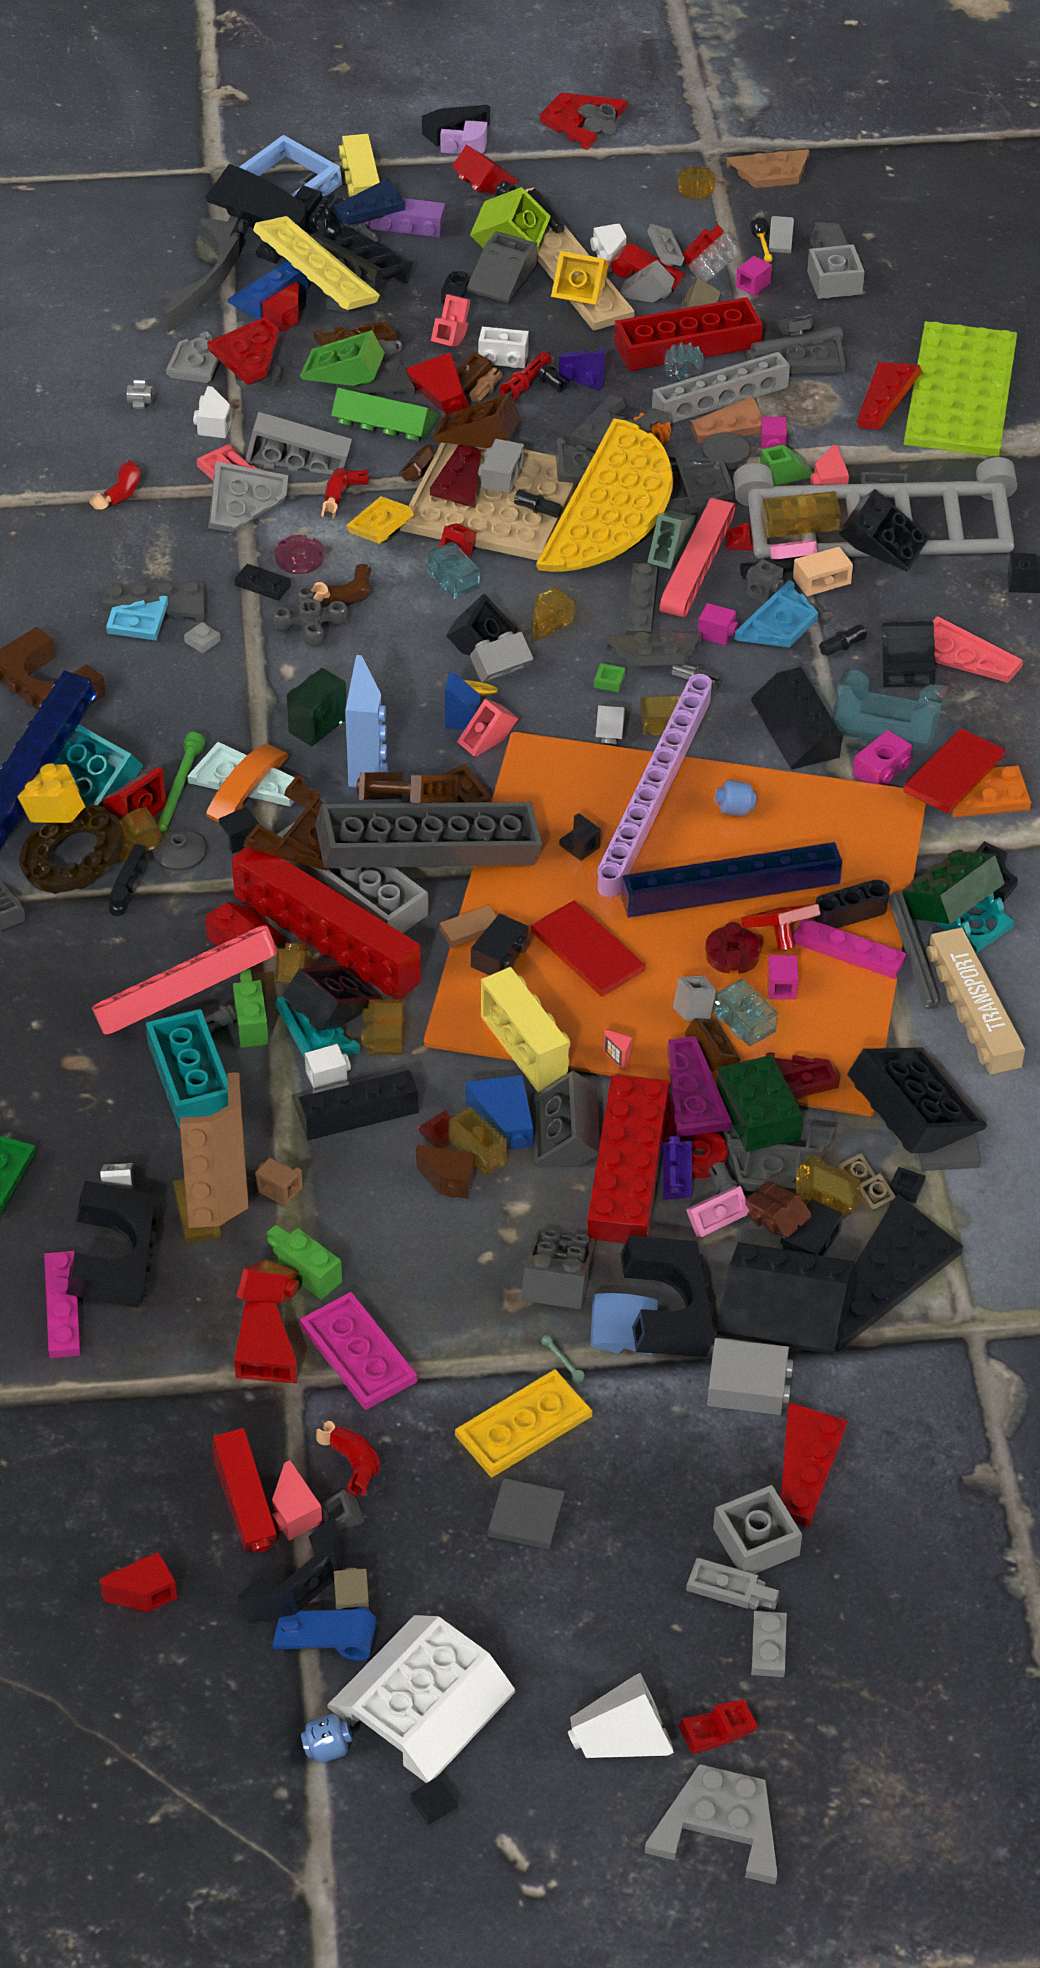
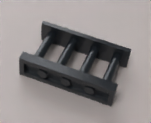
(366, 257)

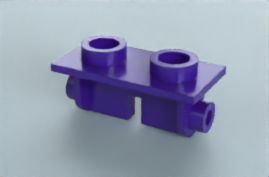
(677, 1169)

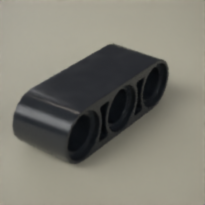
(853, 904)

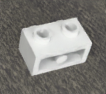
(504, 346)

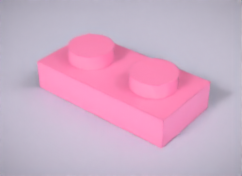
(718, 1211)

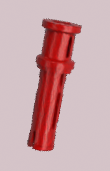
(520, 381)

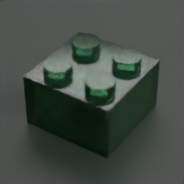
(316, 706)

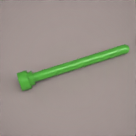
(193, 745)

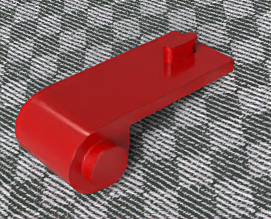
(635, 258)

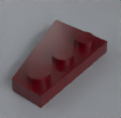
(459, 477)

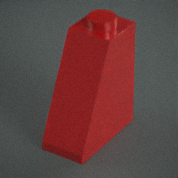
(439, 383)
(263, 1346)

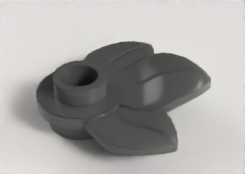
(599, 118)

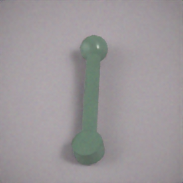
(577, 1375)

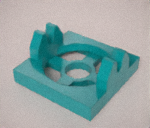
(991, 909)

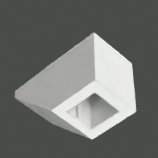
(608, 242)
(213, 415)

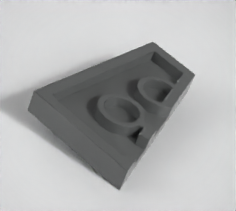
(388, 379)

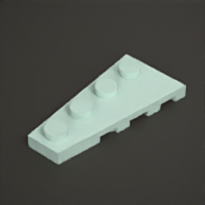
(222, 760)

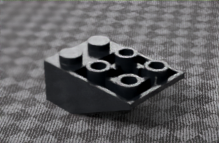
(883, 532)

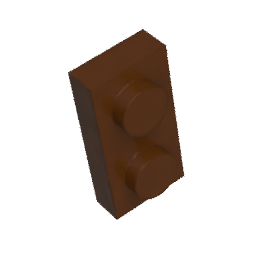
(469, 787)

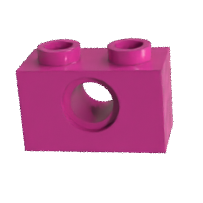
(882, 759)

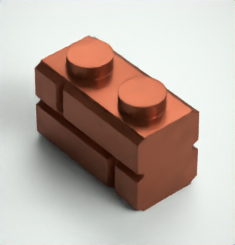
(777, 1209)

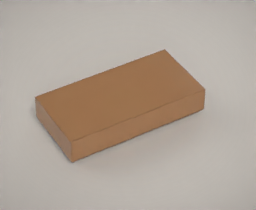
(467, 926)

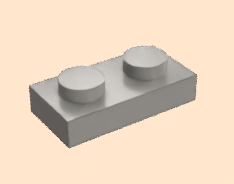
(769, 1644)

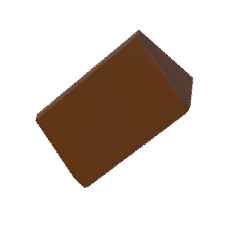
(713, 1043)

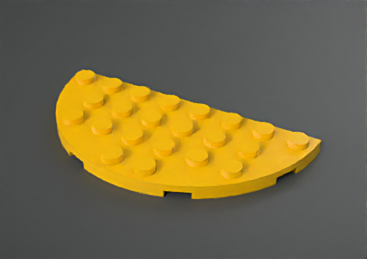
(613, 502)

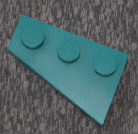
(310, 1038)

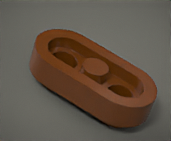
(420, 460)

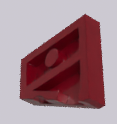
(807, 1075)

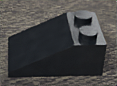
(328, 995)

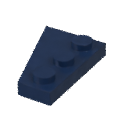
(370, 203)

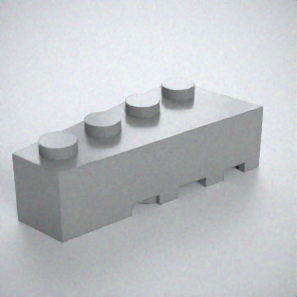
(295, 446)

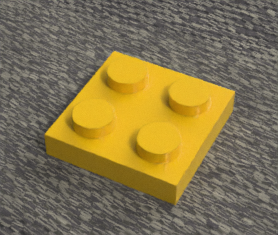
(380, 520)

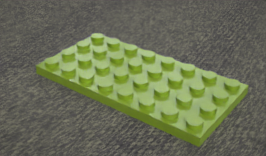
(961, 389)

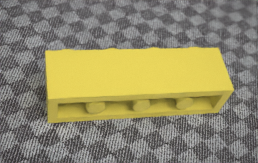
(358, 163)

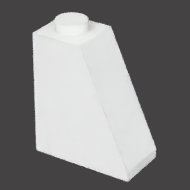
(621, 1724)

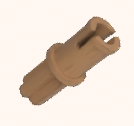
(485, 385)

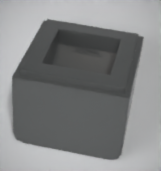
(343, 1508)

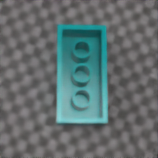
(188, 1065)

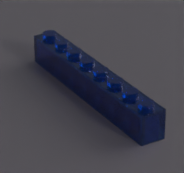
(42, 743)
(731, 879)

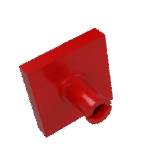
(781, 920)

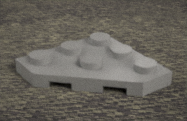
(243, 495)

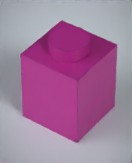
(754, 275)
(772, 432)
(717, 624)
(782, 977)

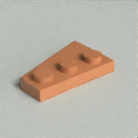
(739, 418)

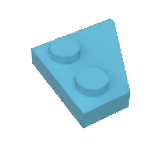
(138, 619)

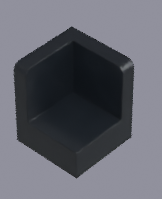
(238, 827)
(583, 838)

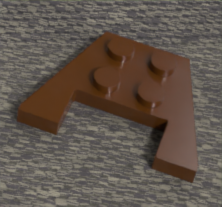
(301, 840)

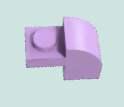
(473, 135)

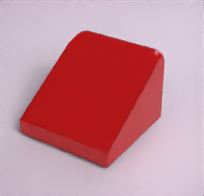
(739, 538)

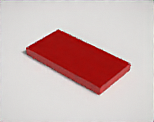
(954, 770)
(587, 948)

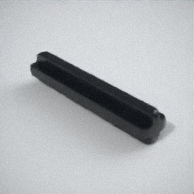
(555, 222)

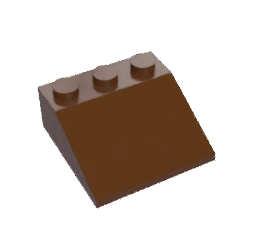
(480, 423)

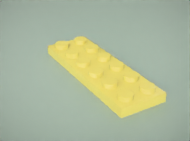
(316, 263)

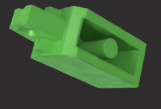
(250, 1011)
(316, 1266)

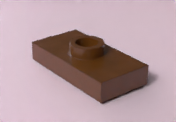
(472, 369)

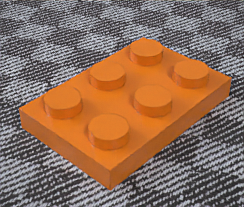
(997, 792)

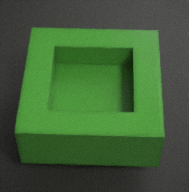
(609, 677)

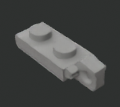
(731, 1586)

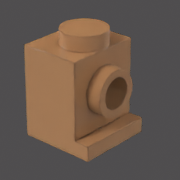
(278, 1181)

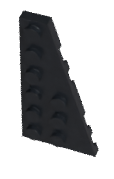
(894, 1264)

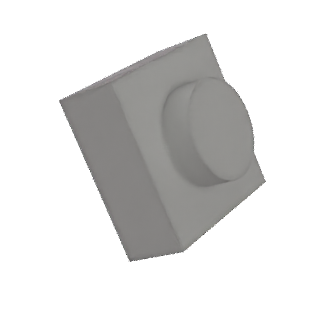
(202, 637)

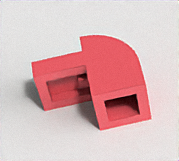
(452, 325)

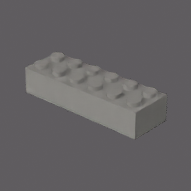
(378, 890)

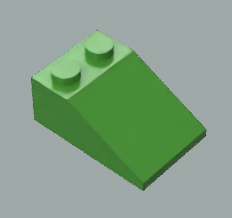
(345, 361)

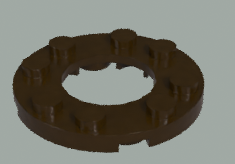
(39, 844)

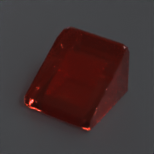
(437, 1129)

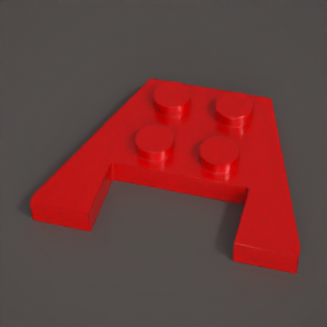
(564, 117)

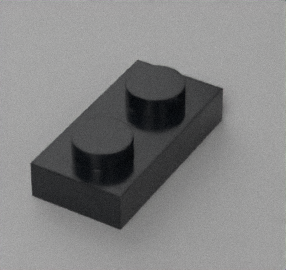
(262, 582)

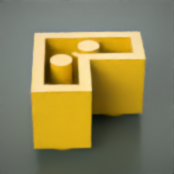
(52, 796)

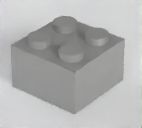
(835, 271)
(757, 1531)

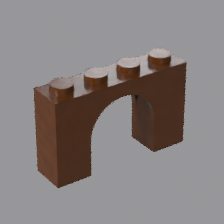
(28, 654)

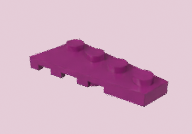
(693, 1090)

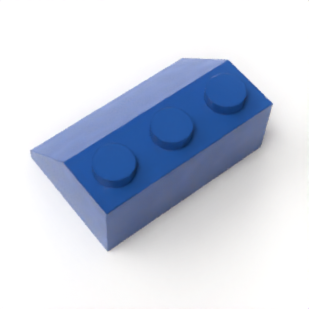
(251, 297)

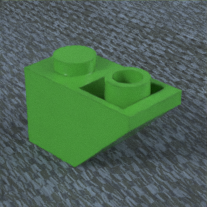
(785, 464)

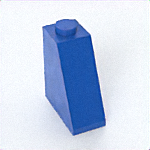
(504, 1106)

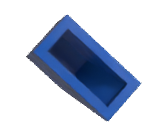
(460, 702)

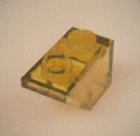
(551, 612)
(290, 959)

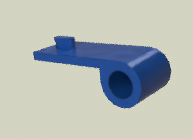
(345, 1630)

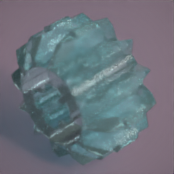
(684, 361)

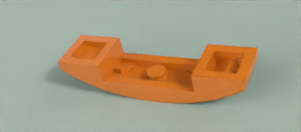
(244, 780)

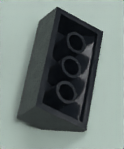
(797, 719)
(356, 1103)

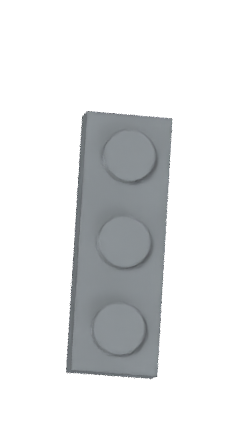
(665, 245)

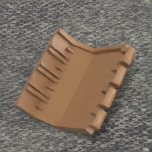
(215, 1162)

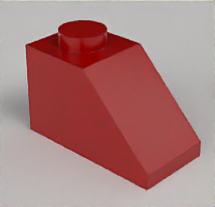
(283, 307)
(268, 1282)

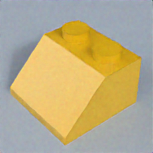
(579, 278)

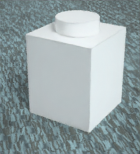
(326, 1066)

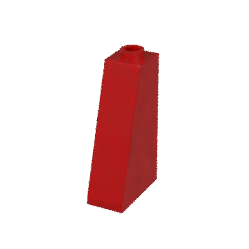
(243, 1490)

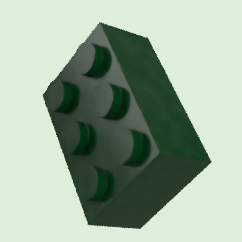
(953, 886)
(759, 1103)

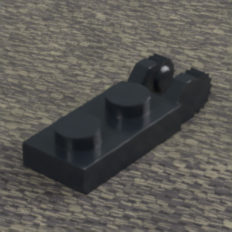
(127, 880)

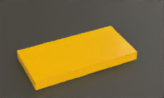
(523, 1423)

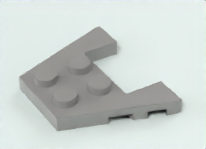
(724, 1807)

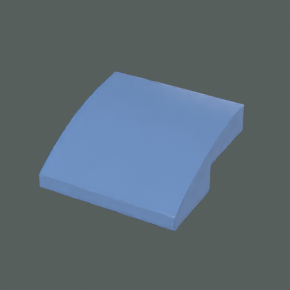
(613, 1320)

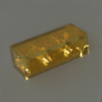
(800, 514)

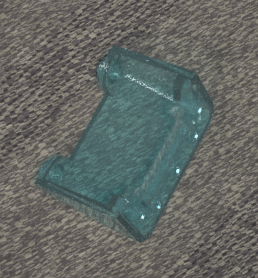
(869, 714)

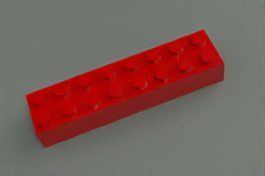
(328, 921)

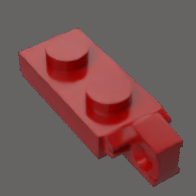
(701, 242)

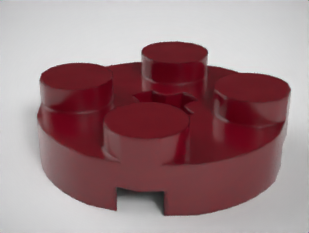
(737, 937)

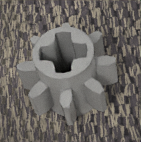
(139, 394)

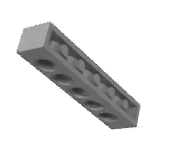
(722, 387)

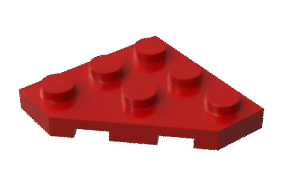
(247, 349)

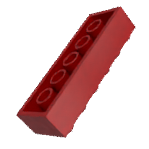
(713, 327)
(628, 1158)

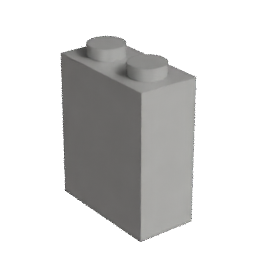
(749, 1376)

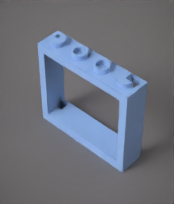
(328, 173)

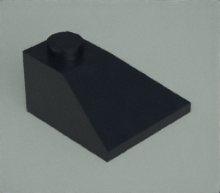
(479, 623)

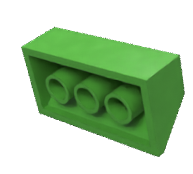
(384, 414)

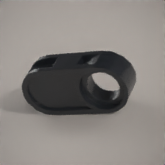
(453, 288)

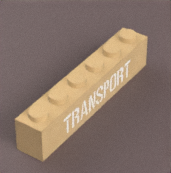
(975, 1001)

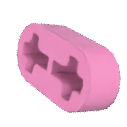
(793, 549)

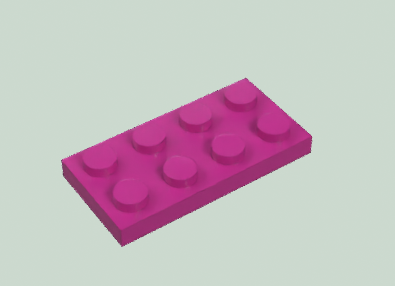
(358, 1350)

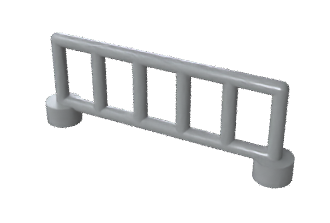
(994, 482)

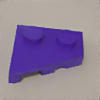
(584, 367)

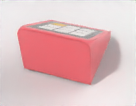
(617, 1047)

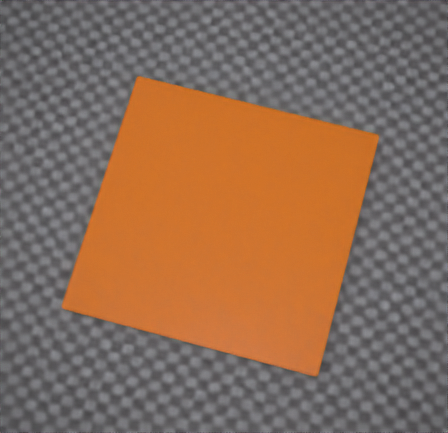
(837, 1002)

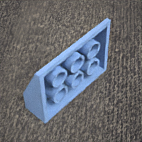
(364, 725)

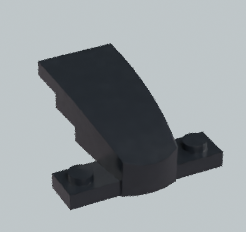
(259, 200)

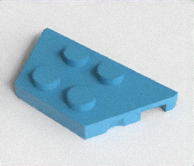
(779, 619)

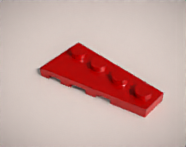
(885, 392)
(809, 1455)

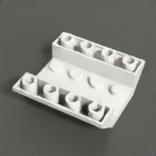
(426, 1693)

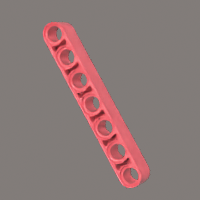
(697, 557)
(184, 979)

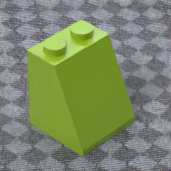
(511, 214)

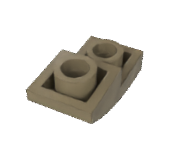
(873, 1188)

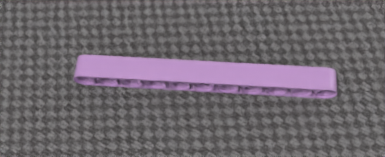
(654, 785)

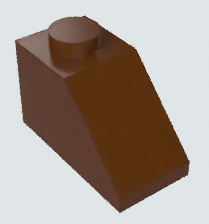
(447, 1170)

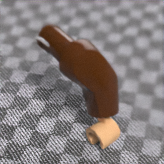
(351, 593)

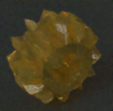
(696, 182)

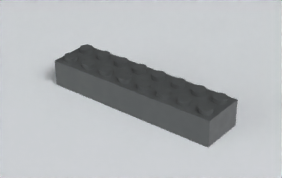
(427, 834)

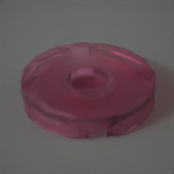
(299, 564)

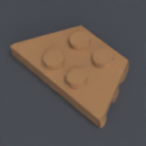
(770, 168)

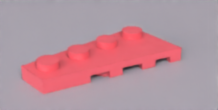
(972, 654)

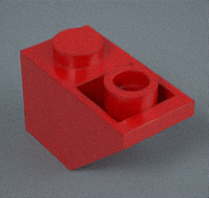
(140, 1585)

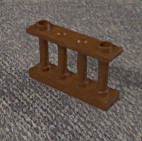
(420, 787)

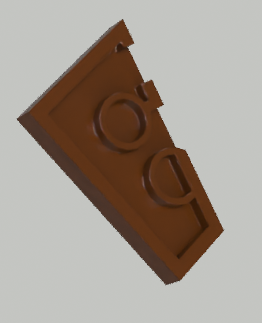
(381, 330)

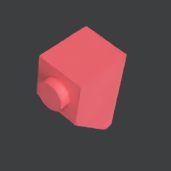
(830, 469)
(487, 728)
(294, 1504)

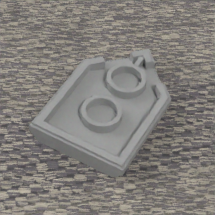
(193, 360)

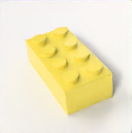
(524, 1028)

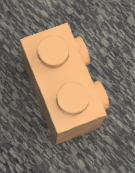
(822, 571)

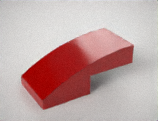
(724, 1725)

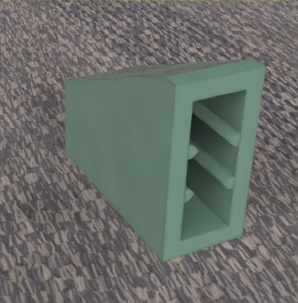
(670, 537)

